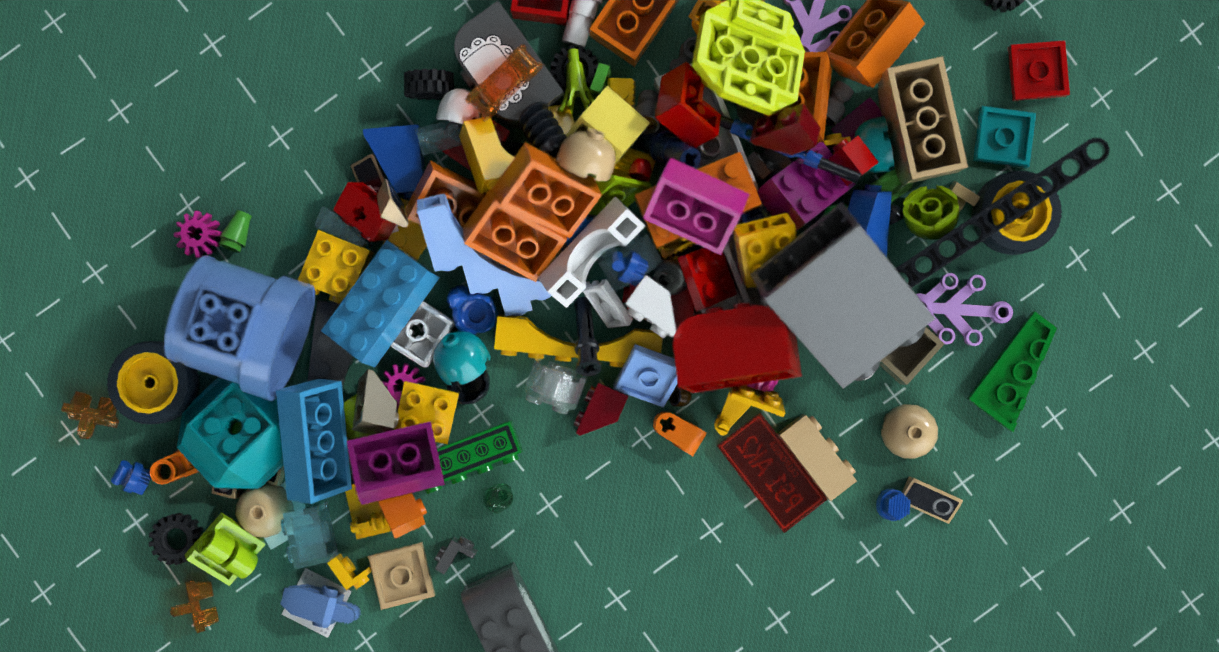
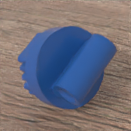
(630, 268)
(132, 477)
(892, 505)

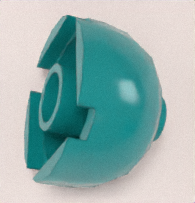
(876, 138)
(460, 357)

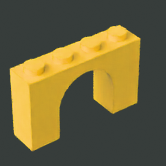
(486, 154)

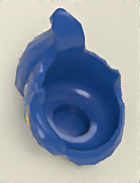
(471, 312)

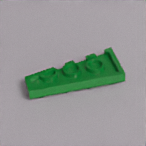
(1009, 379)

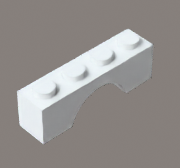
(568, 272)

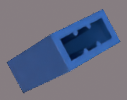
(398, 155)
(872, 211)

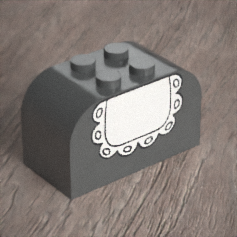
(485, 45)
(506, 613)

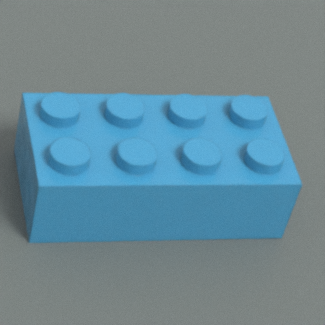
(380, 304)
(314, 440)

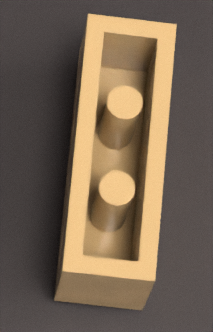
(818, 456)

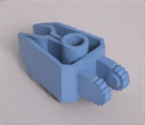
(319, 605)

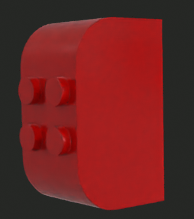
(734, 349)

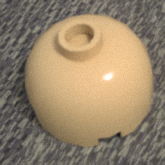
(587, 154)
(909, 431)
(262, 509)

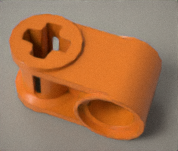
(682, 434)
(179, 466)

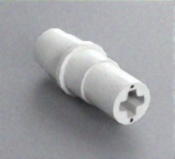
(579, 21)

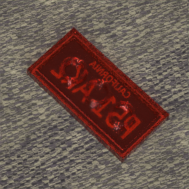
(772, 472)

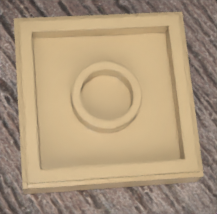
(401, 575)

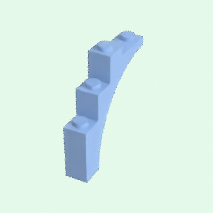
(482, 273)

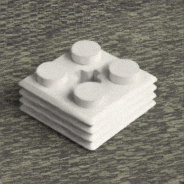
(422, 348)

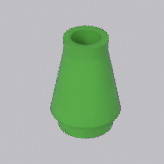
(236, 232)

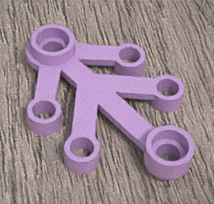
(812, 24)
(954, 308)

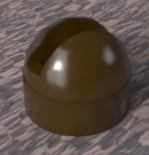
(680, 397)

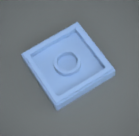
(647, 376)

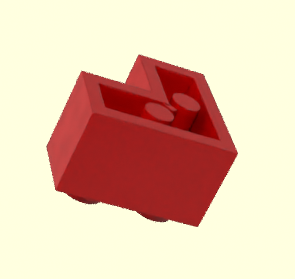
(683, 109)

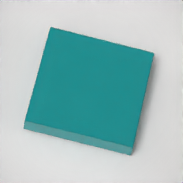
(1004, 137)

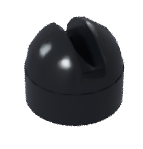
(895, 214)

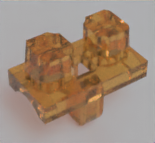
(89, 417)
(203, 617)

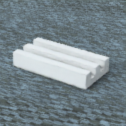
(607, 304)

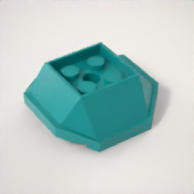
(229, 459)

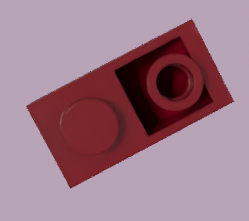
(787, 131)
(603, 409)

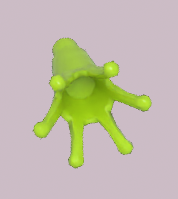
(575, 83)

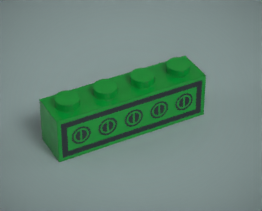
(478, 453)

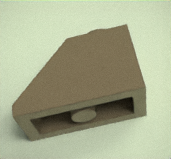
(374, 406)

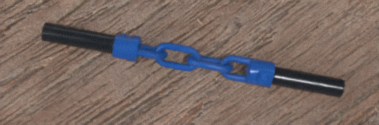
(810, 158)

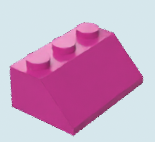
(696, 206)

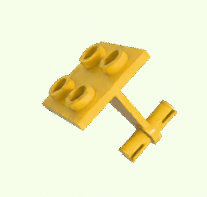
(740, 400)

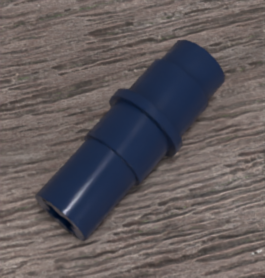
(665, 145)

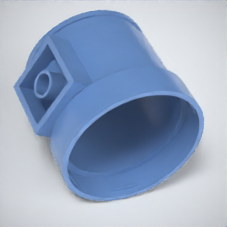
(240, 325)

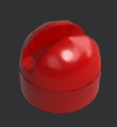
(640, 169)

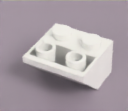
(654, 305)

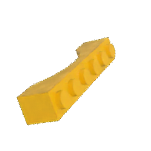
(522, 335)

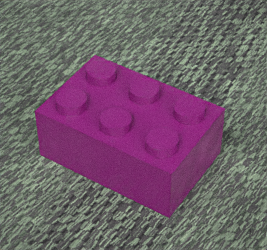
(802, 190)
(395, 463)

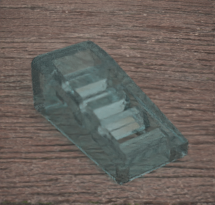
(331, 223)

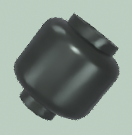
(670, 275)

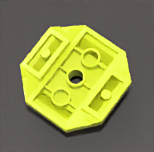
(750, 55)

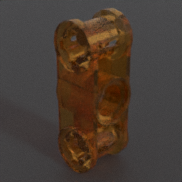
(512, 68)

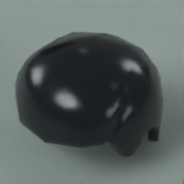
(472, 391)

